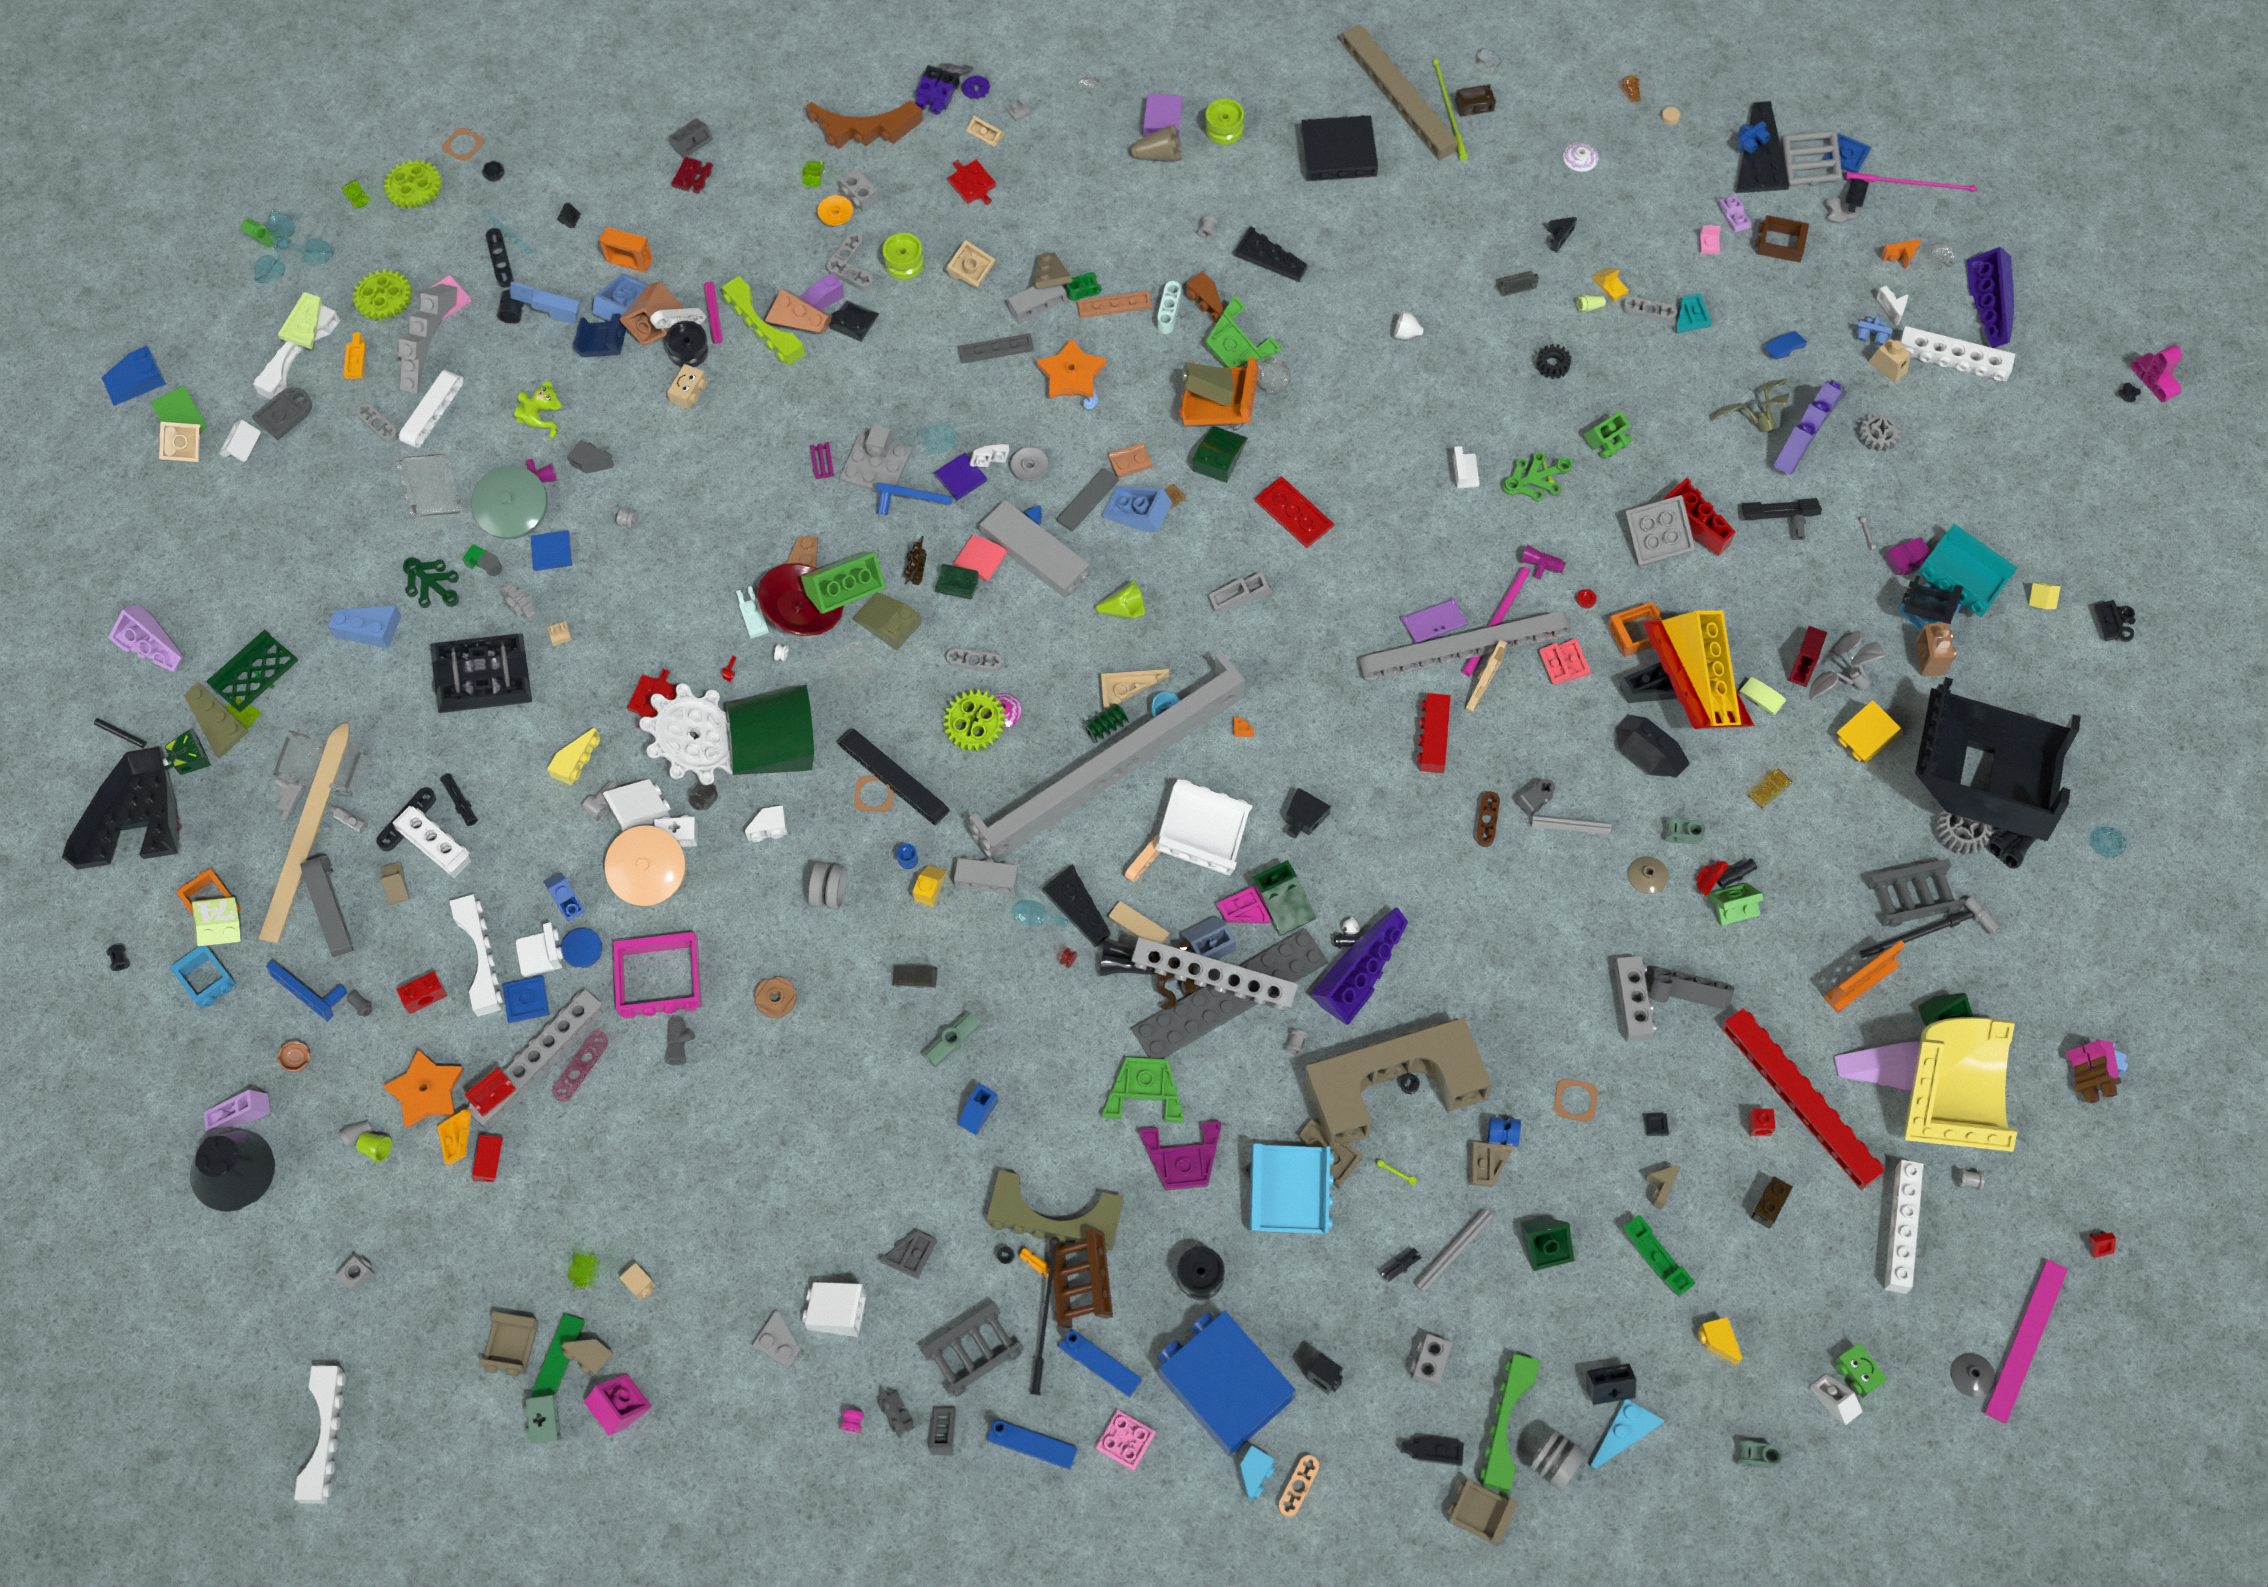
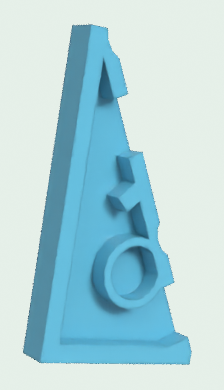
(1628, 1427)

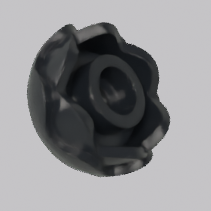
(493, 171)

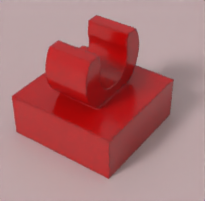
(2102, 1244)

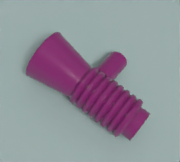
(545, 474)
(1543, 560)

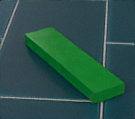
(555, 1362)

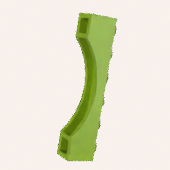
(785, 344)

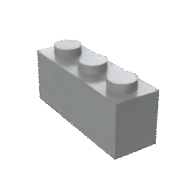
(1035, 301)
(986, 875)

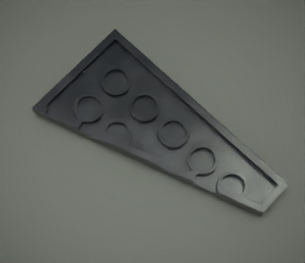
(1765, 166)

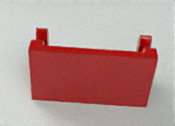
(490, 1092)
(487, 1158)

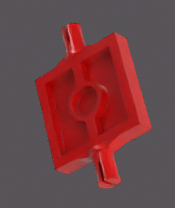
(972, 181)
(646, 688)

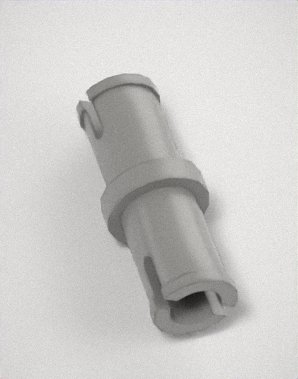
(1982, 915)

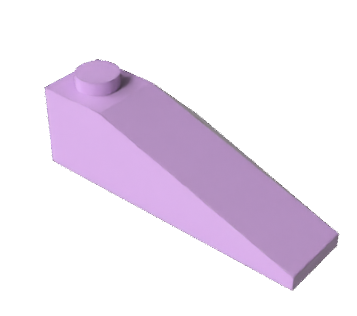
(141, 633)
(1883, 1065)

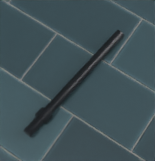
(1951, 920)

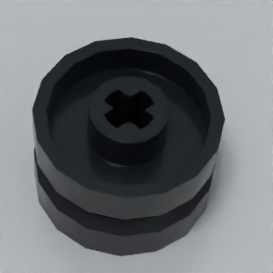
(687, 343)
(1200, 1260)

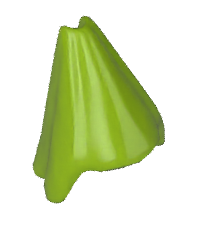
(1124, 603)

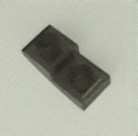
(914, 976)

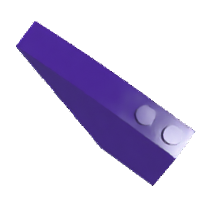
(1993, 292)
(1355, 973)

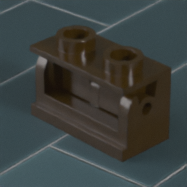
(1475, 100)
(1771, 1202)

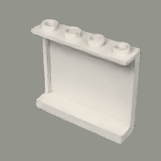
(1203, 827)

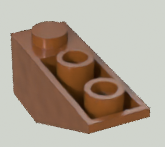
(1205, 294)

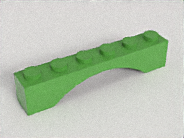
(1500, 1467)

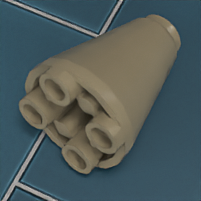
(1159, 145)

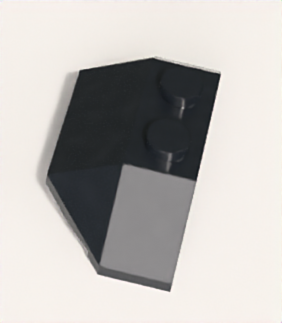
(1650, 747)

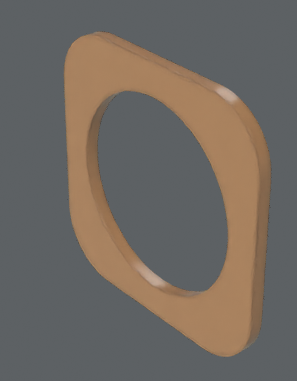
(463, 157)
(863, 807)
(1590, 1088)

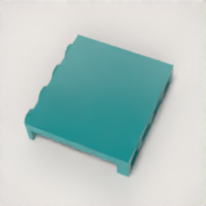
(1967, 563)

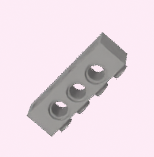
(1634, 1029)

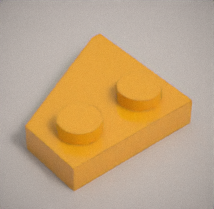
(454, 1136)

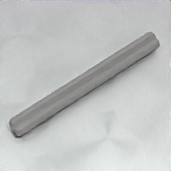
(1454, 1250)

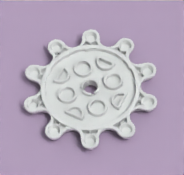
(676, 744)

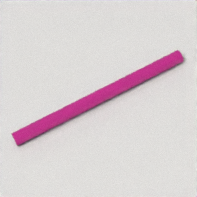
(1500, 613)

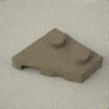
(1487, 1162)

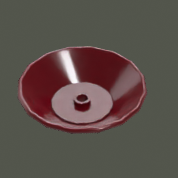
(781, 594)

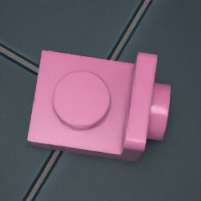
(1710, 239)

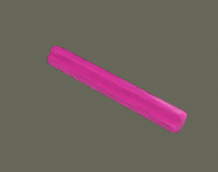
(713, 312)

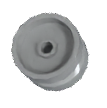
(827, 885)

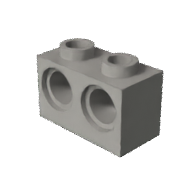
(859, 190)
(1435, 1362)

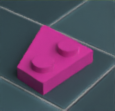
(1244, 908)

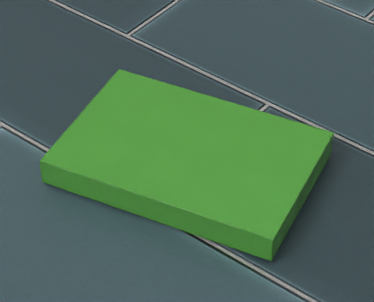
(178, 408)

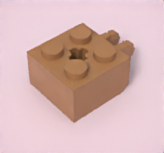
(1935, 649)

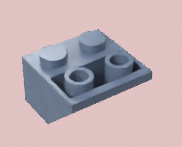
(1210, 939)

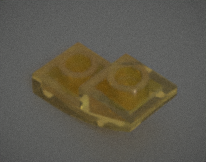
(1770, 788)

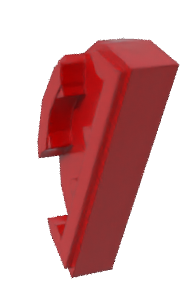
(1709, 876)

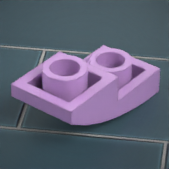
(1734, 213)

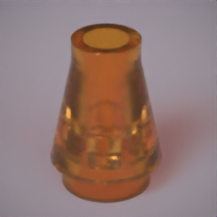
(1632, 88)

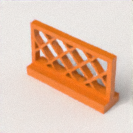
(1864, 978)

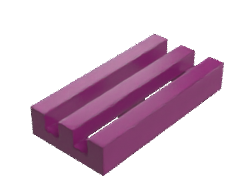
(820, 447)

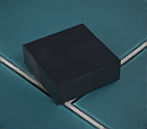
(1656, 1125)

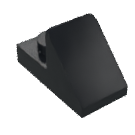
(1561, 231)

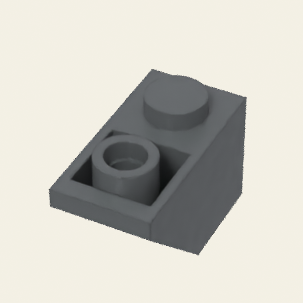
(589, 458)

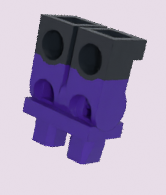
(937, 89)

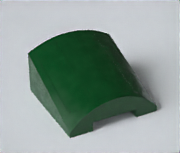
(771, 732)

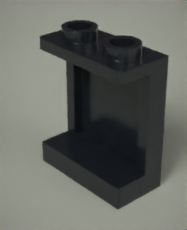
(1931, 602)

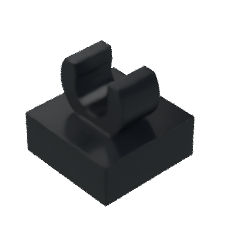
(569, 215)

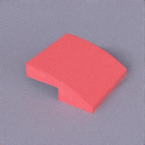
(981, 556)
(1565, 661)

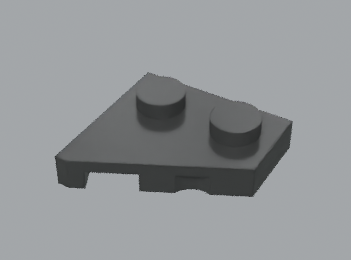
(911, 1255)

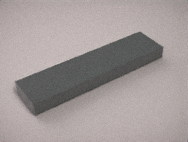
(996, 348)
(1088, 499)

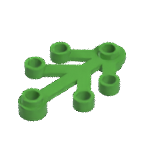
(1535, 477)

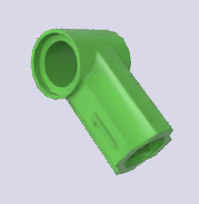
(257, 231)

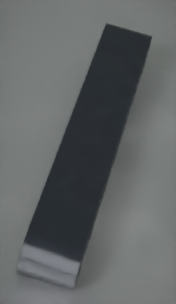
(892, 774)

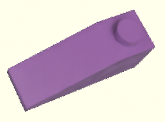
(824, 292)

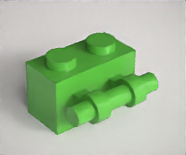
(1606, 431)

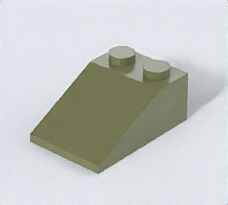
(888, 619)

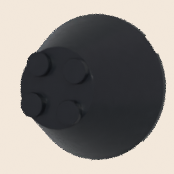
(232, 1170)

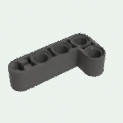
(1690, 988)

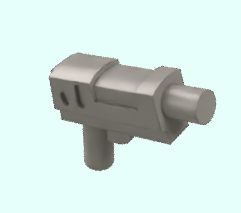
(290, 797)
(348, 819)

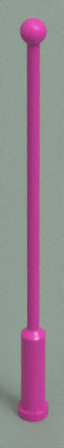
(1872, 178)

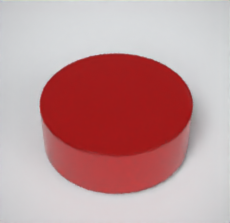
(1586, 598)

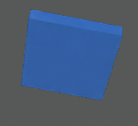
(1851, 153)
(551, 550)
(526, 999)

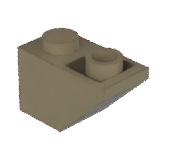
(589, 1353)

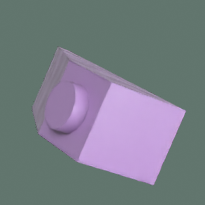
(237, 1110)

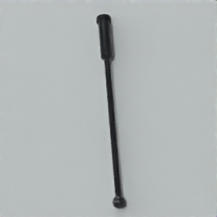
(1039, 1361)

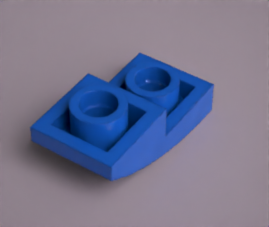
(1783, 345)

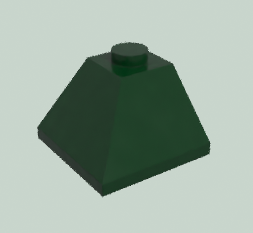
(1945, 1007)
(1547, 1242)

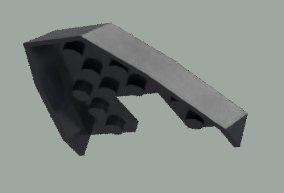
(129, 798)

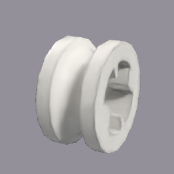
(781, 652)

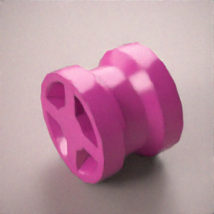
(852, 1421)

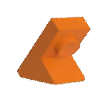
(1902, 250)

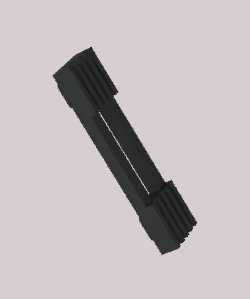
(1804, 507)

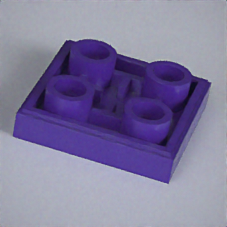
(960, 477)

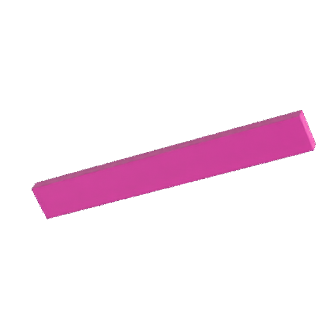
(2026, 1341)

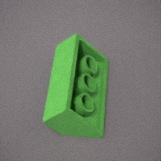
(844, 581)

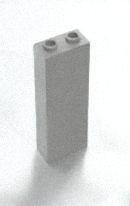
(1035, 549)

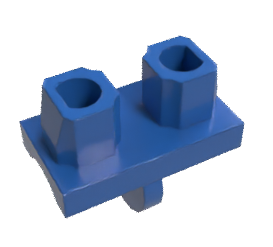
(1750, 134)

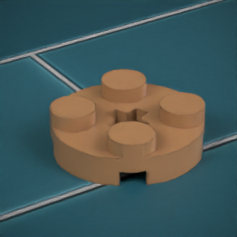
(773, 987)

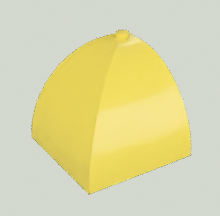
(1962, 1085)

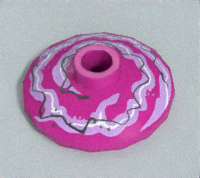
(1012, 711)

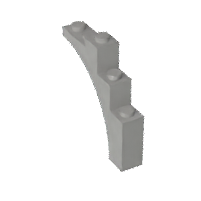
(423, 324)

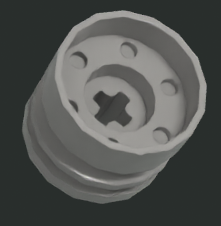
(1558, 1460)

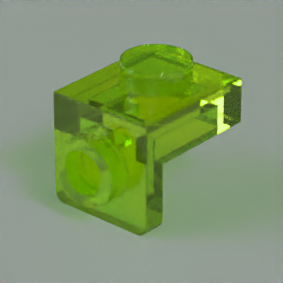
(355, 194)

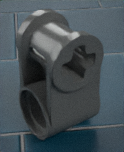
(1535, 798)

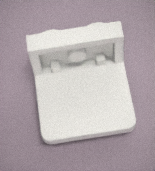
(540, 952)

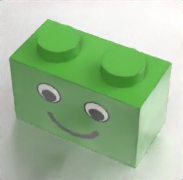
(1860, 1370)

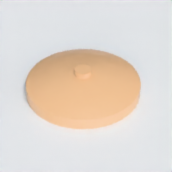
(645, 865)

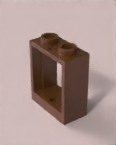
(1783, 226)

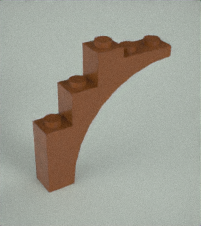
(865, 130)

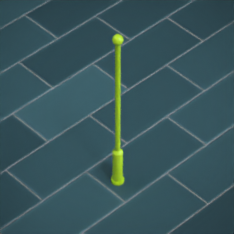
(1461, 149)

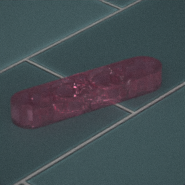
(583, 1068)

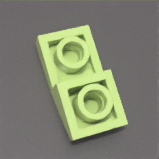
(1763, 695)

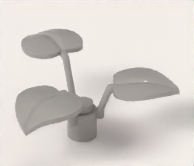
(1857, 675)

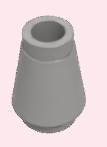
(351, 1134)

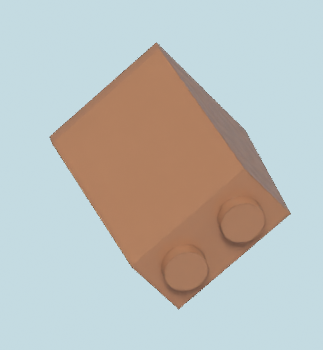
(638, 315)

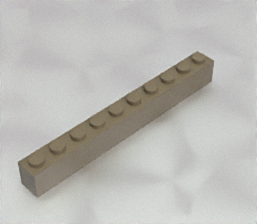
(1399, 92)

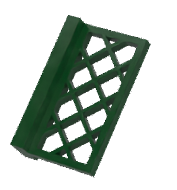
(243, 662)

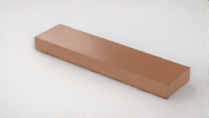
(1114, 304)

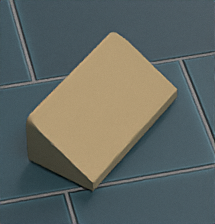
(985, 131)

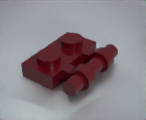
(687, 173)

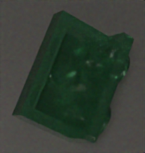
(957, 581)

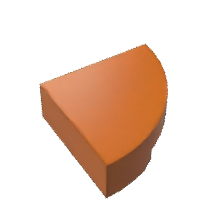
(1242, 728)

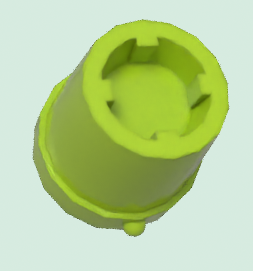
(374, 1146)

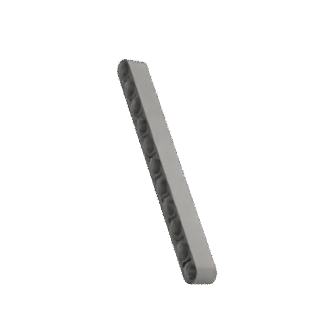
(1464, 646)

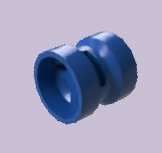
(904, 852)

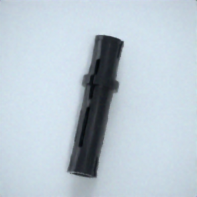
(459, 800)

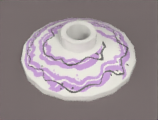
(1579, 161)

